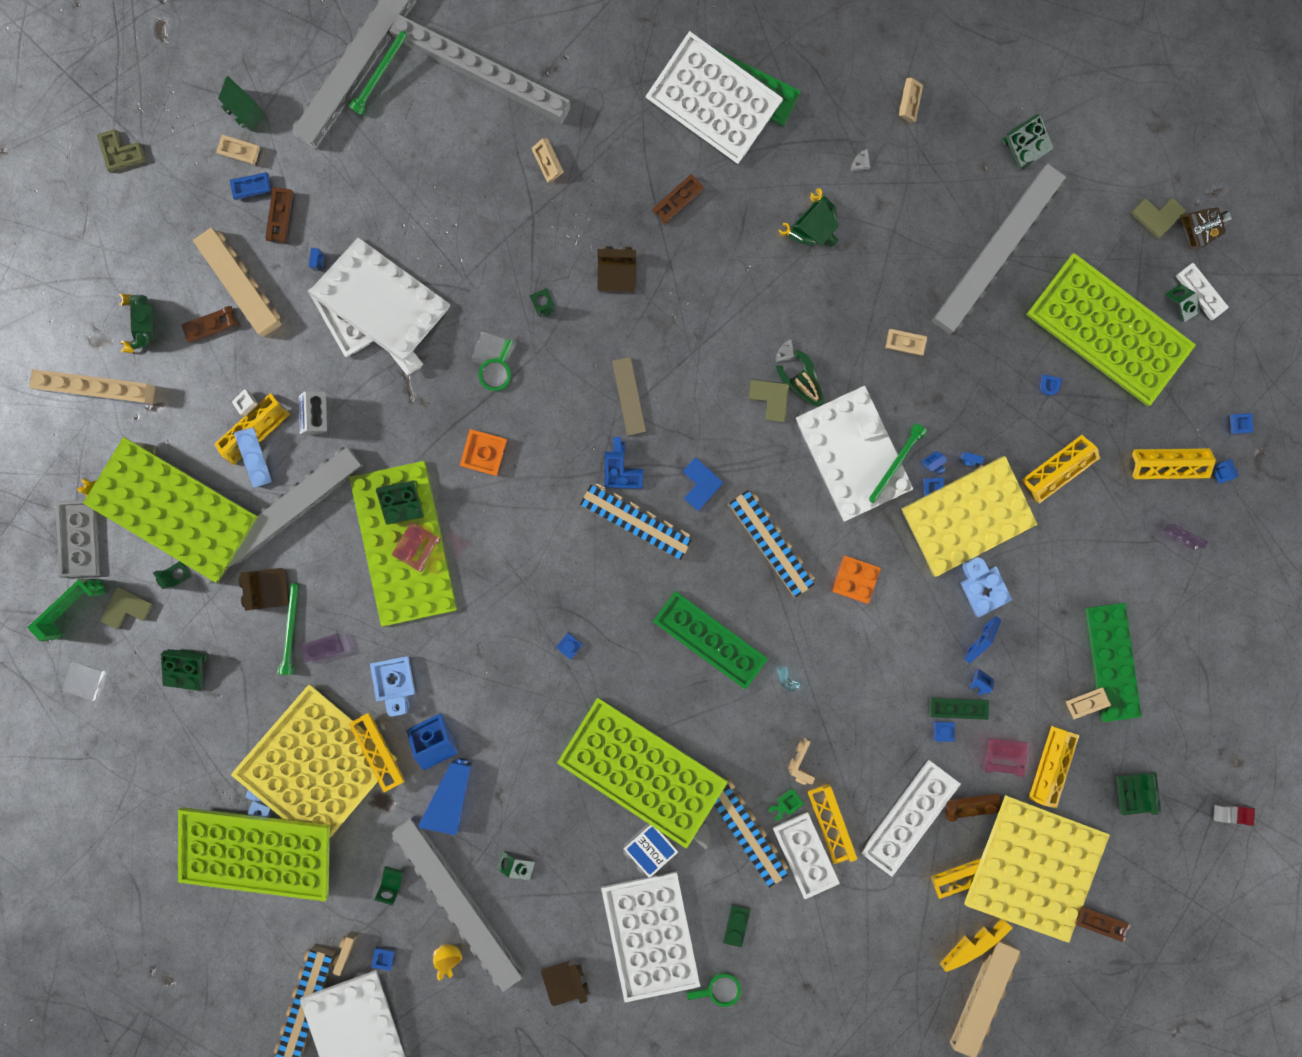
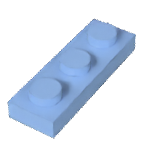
(253, 457)

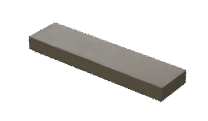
(628, 396)

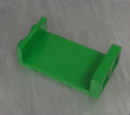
(43, 625)

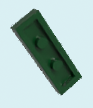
(959, 708)

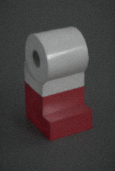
(1234, 814)

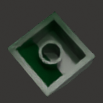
(240, 104)

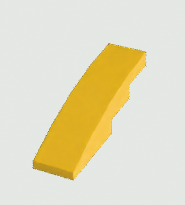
(969, 949)

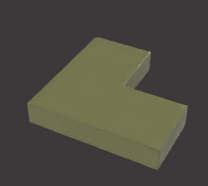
(115, 155)
(1156, 220)
(775, 394)
(123, 603)

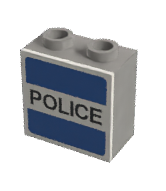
(312, 413)
(650, 850)

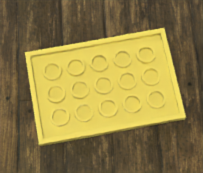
(969, 516)

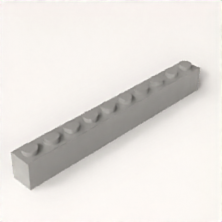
(481, 69)
(349, 71)
(998, 249)
(297, 502)
(458, 904)

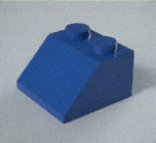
(431, 742)

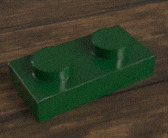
(736, 925)

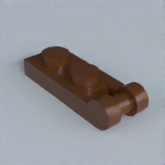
(678, 198)
(279, 214)
(209, 324)
(972, 806)
(1102, 923)

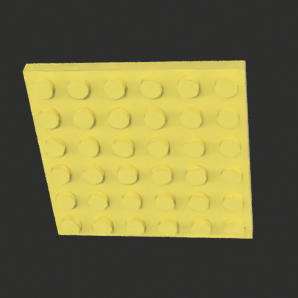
(311, 764)
(1036, 869)

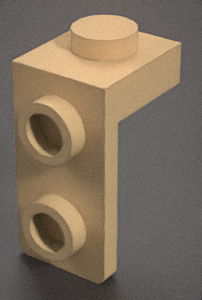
(801, 776)

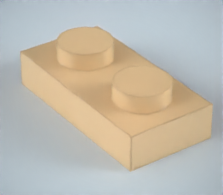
(910, 100)
(238, 150)
(547, 160)
(906, 342)
(1088, 703)
(341, 960)

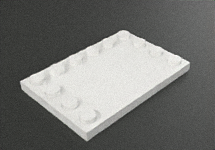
(714, 97)
(379, 299)
(845, 460)
(650, 936)
(352, 1020)

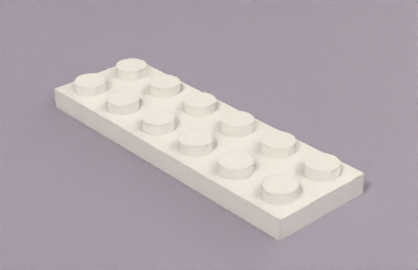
(910, 818)

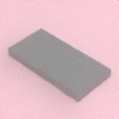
(77, 539)

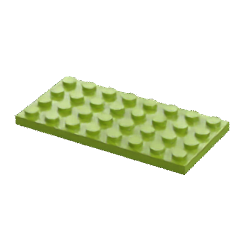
(1111, 329)
(170, 509)
(397, 587)
(642, 772)
(253, 854)

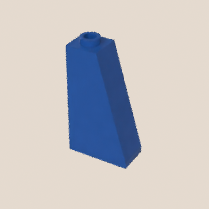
(448, 802)

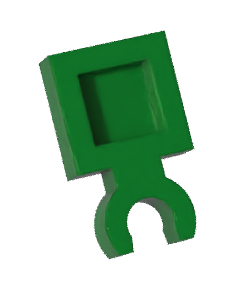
(788, 802)

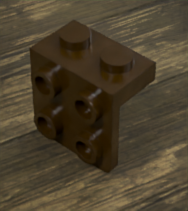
(616, 269)
(264, 589)
(565, 982)

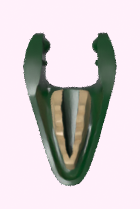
(806, 382)

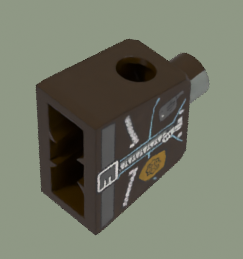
(1204, 226)

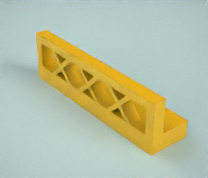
(264, 423)
(1174, 460)
(1064, 470)
(383, 749)
(1051, 767)
(840, 825)
(952, 876)

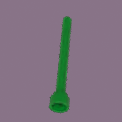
(359, 103)
(917, 432)
(286, 667)

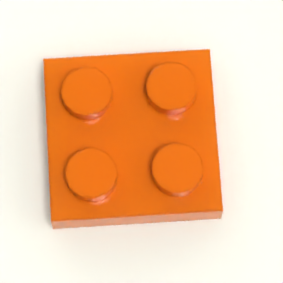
(483, 452)
(856, 579)

